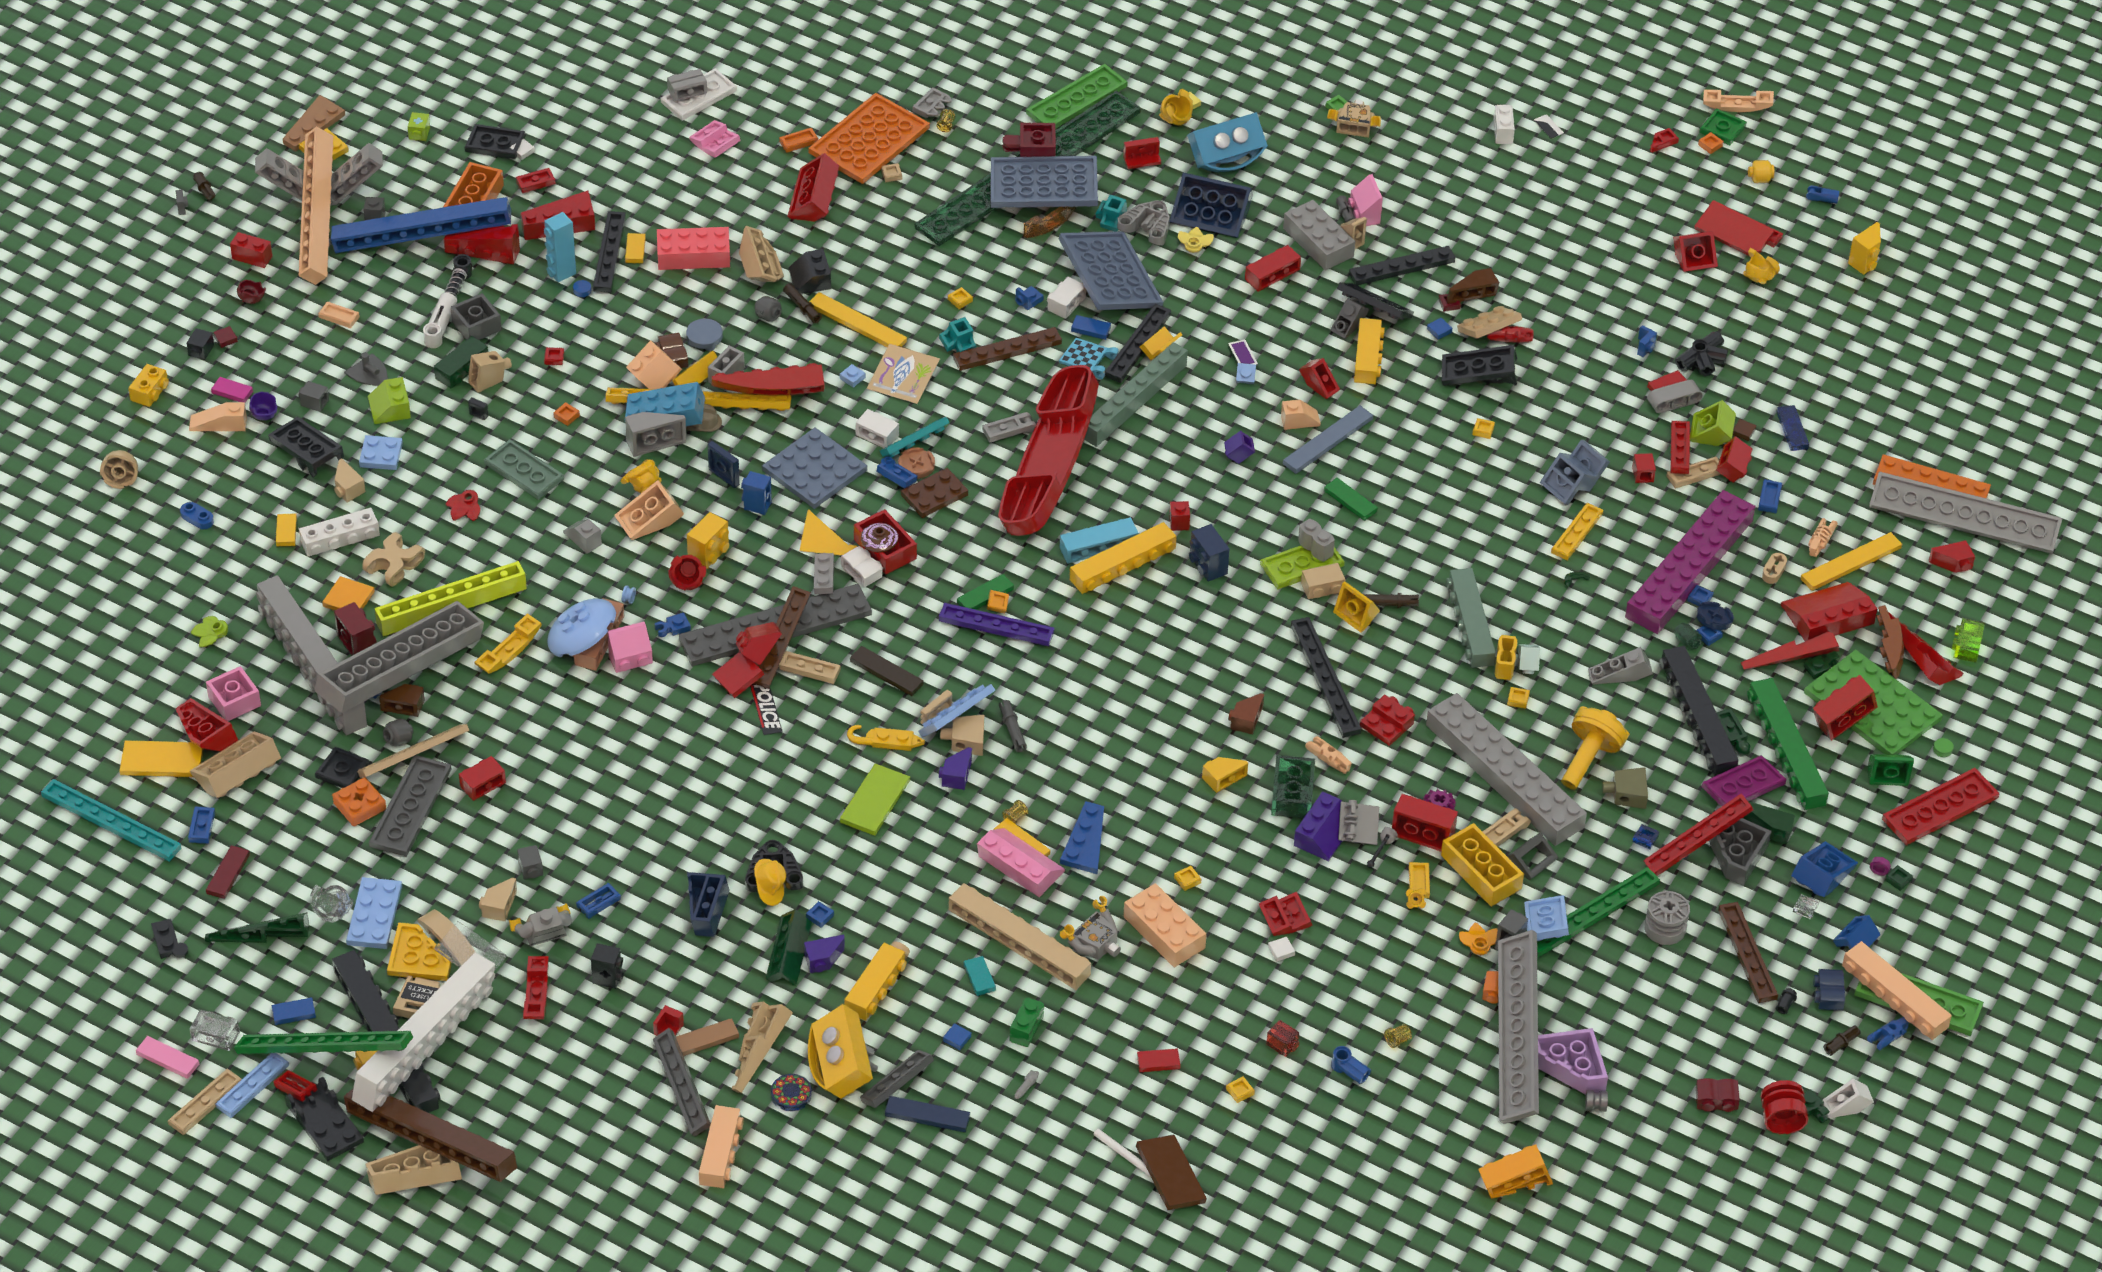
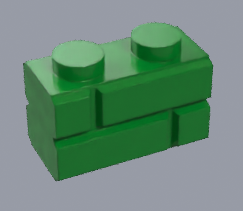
(1026, 1022)

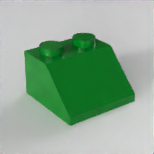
(1890, 769)

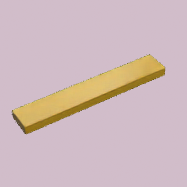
(857, 321)
(1851, 561)

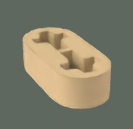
(1772, 567)

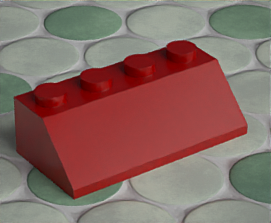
(814, 189)

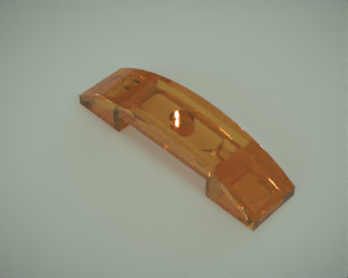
(1038, 226)

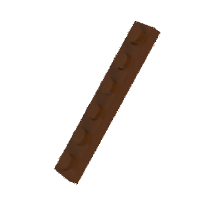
(1007, 348)
(787, 625)
(1748, 952)

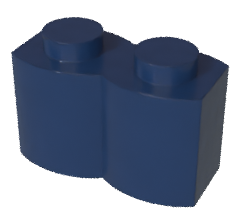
(1830, 989)

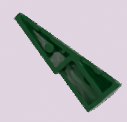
(288, 926)

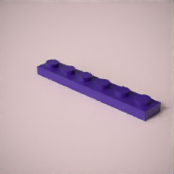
(996, 624)

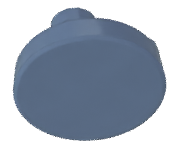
(704, 334)

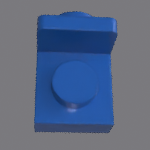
(1028, 297)

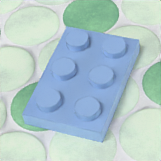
(1547, 917)

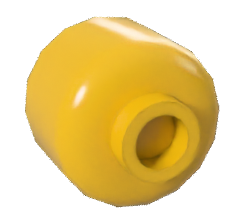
(1761, 171)

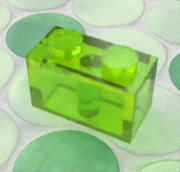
(1968, 640)

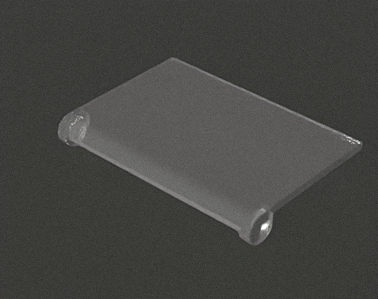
(462, 943)

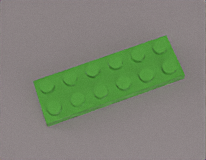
(1077, 96)
(1963, 1008)

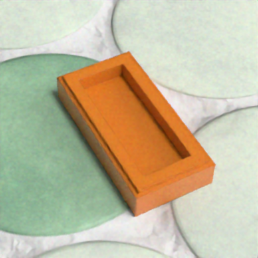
(798, 140)

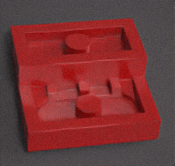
(1285, 914)

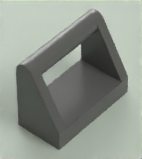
(1542, 845)

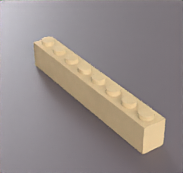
(1020, 936)

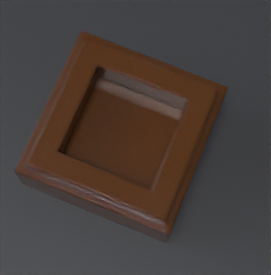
(1744, 429)

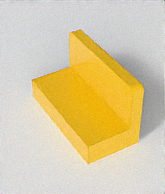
(1158, 343)

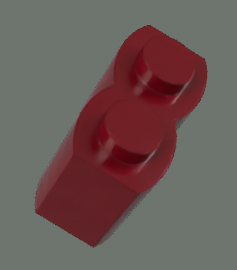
(1717, 1094)

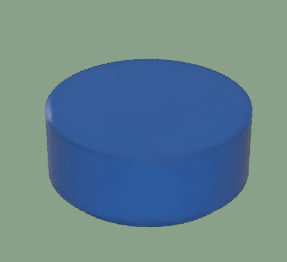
(582, 288)

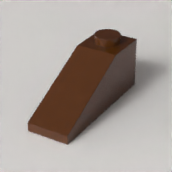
(1474, 286)

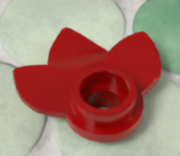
(461, 506)

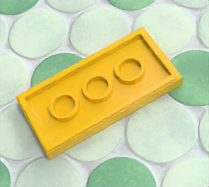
(160, 758)

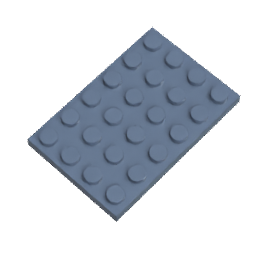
(1044, 181)
(1110, 270)

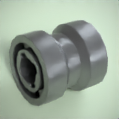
(1596, 1100)

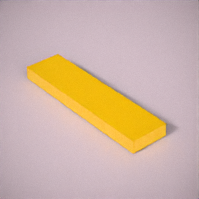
(1577, 531)

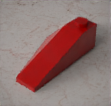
(206, 727)

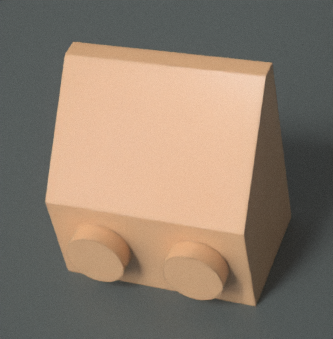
(653, 367)

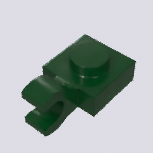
(1819, 665)
(1815, 1106)

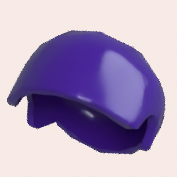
(263, 406)

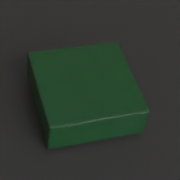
(1898, 877)

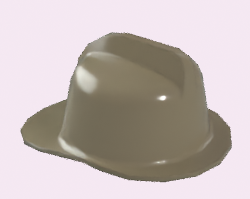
(710, 422)

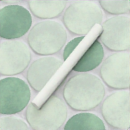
(1121, 1150)

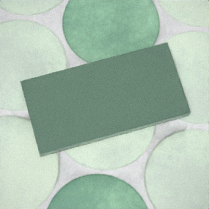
(524, 469)

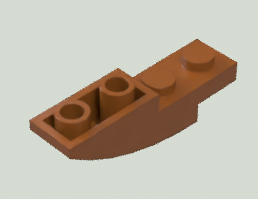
(1892, 642)

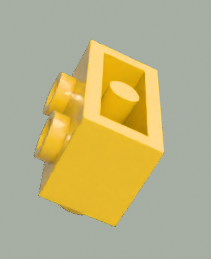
(148, 385)

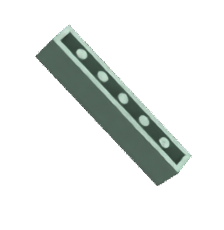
(1471, 618)

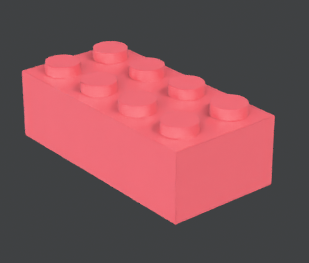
(693, 248)

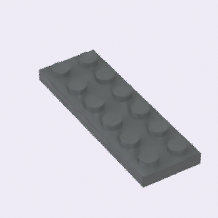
(410, 805)

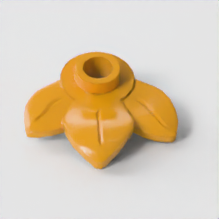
(1478, 937)

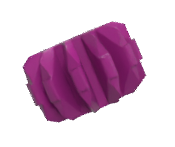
(1441, 798)

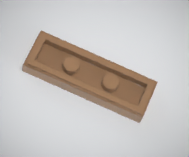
(707, 1037)

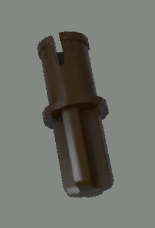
(204, 185)
(1841, 1040)

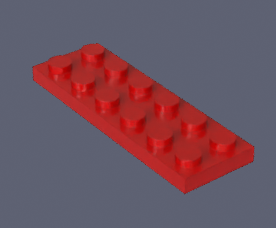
(1940, 806)

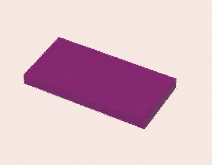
(1749, 778)

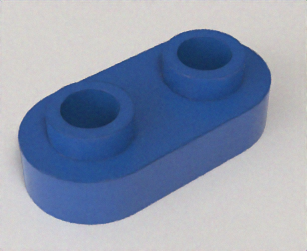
(197, 515)

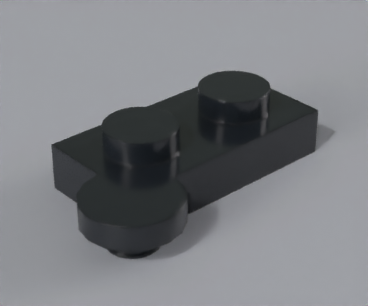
(167, 941)

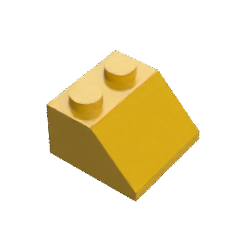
(1865, 249)

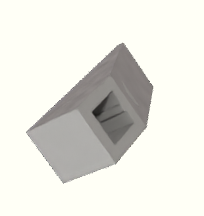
(1622, 668)

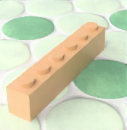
(1896, 990)

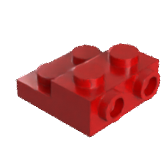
(1388, 719)

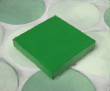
(1723, 126)

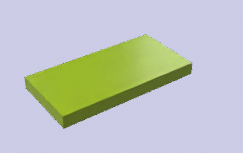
(1287, 566)
(874, 799)

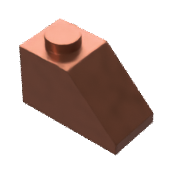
(1246, 714)

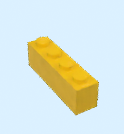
(1368, 351)
(876, 980)

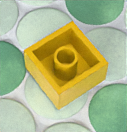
(708, 539)

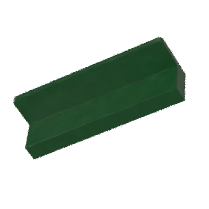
(789, 947)

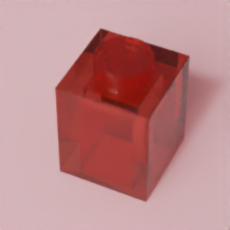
(1283, 1038)

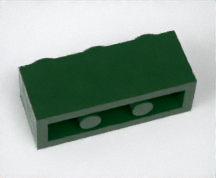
(456, 365)

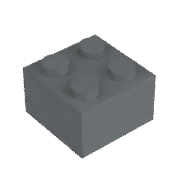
(476, 317)

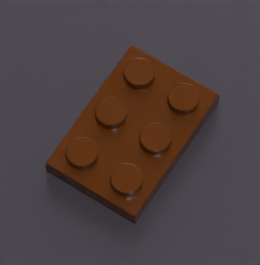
(934, 492)

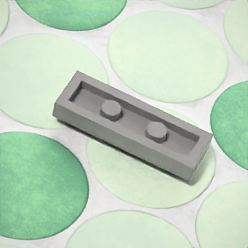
(824, 573)

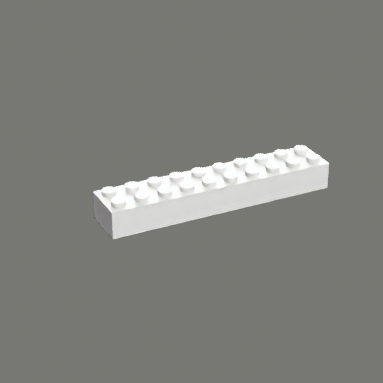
(429, 1028)

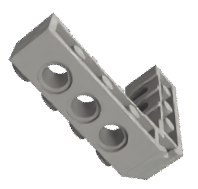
(343, 180)

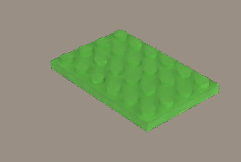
(1900, 712)

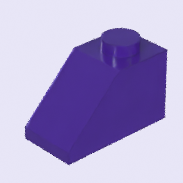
(956, 769)
(823, 953)

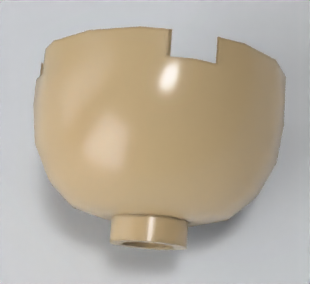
(119, 469)

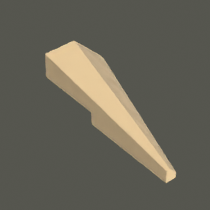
(764, 1029)

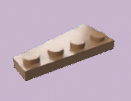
(320, 114)

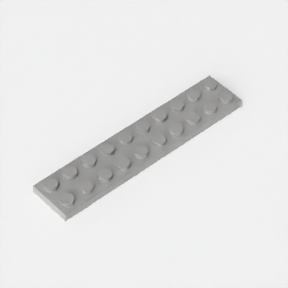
(1965, 512)
(1518, 1027)

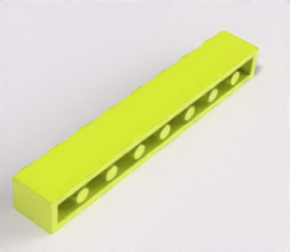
(468, 591)

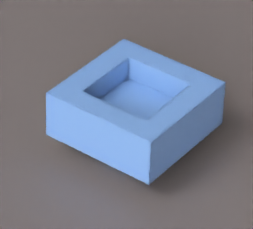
(1246, 373)
(852, 375)

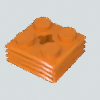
(359, 801)

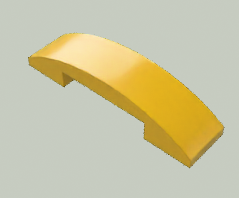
(511, 646)

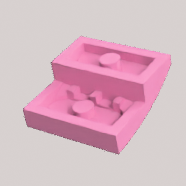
(714, 138)

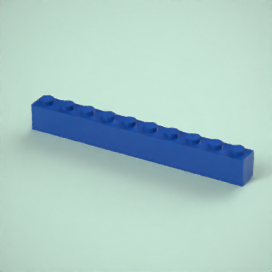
(421, 225)

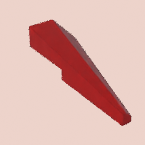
(1790, 651)
(1928, 659)

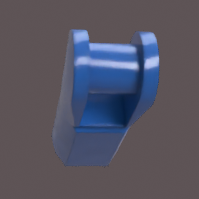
(1821, 194)

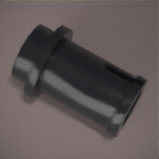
(1788, 997)

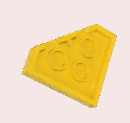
(415, 955)

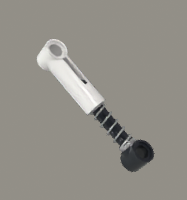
(441, 315)

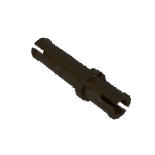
(806, 307)
(1394, 600)

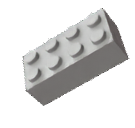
(1319, 235)

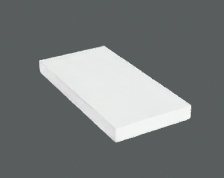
(717, 88)

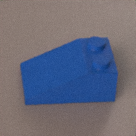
(1823, 869)

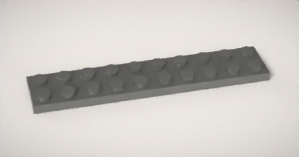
(820, 613)

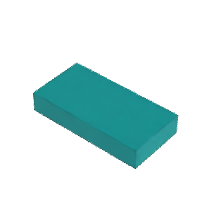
(979, 975)

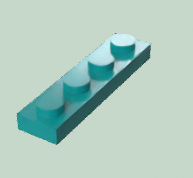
(921, 434)

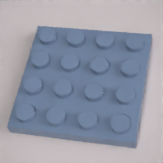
(814, 467)

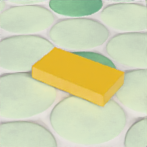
(635, 248)
(286, 529)
(1419, 877)

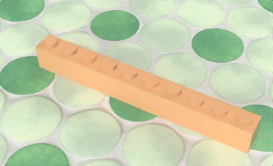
(316, 206)

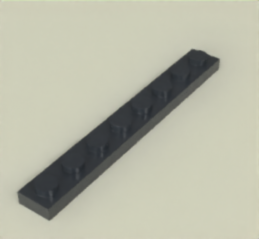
(1326, 677)

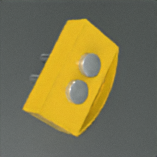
(842, 1052)

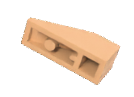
(224, 417)

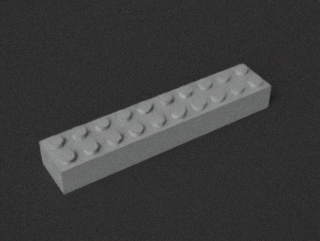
(304, 645)
(398, 656)
(1506, 769)

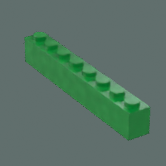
(1788, 744)

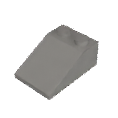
(654, 431)

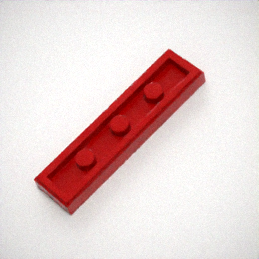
(1680, 447)

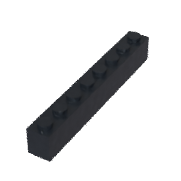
(1698, 710)

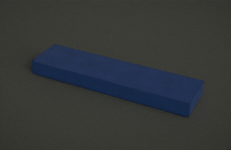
(927, 1114)

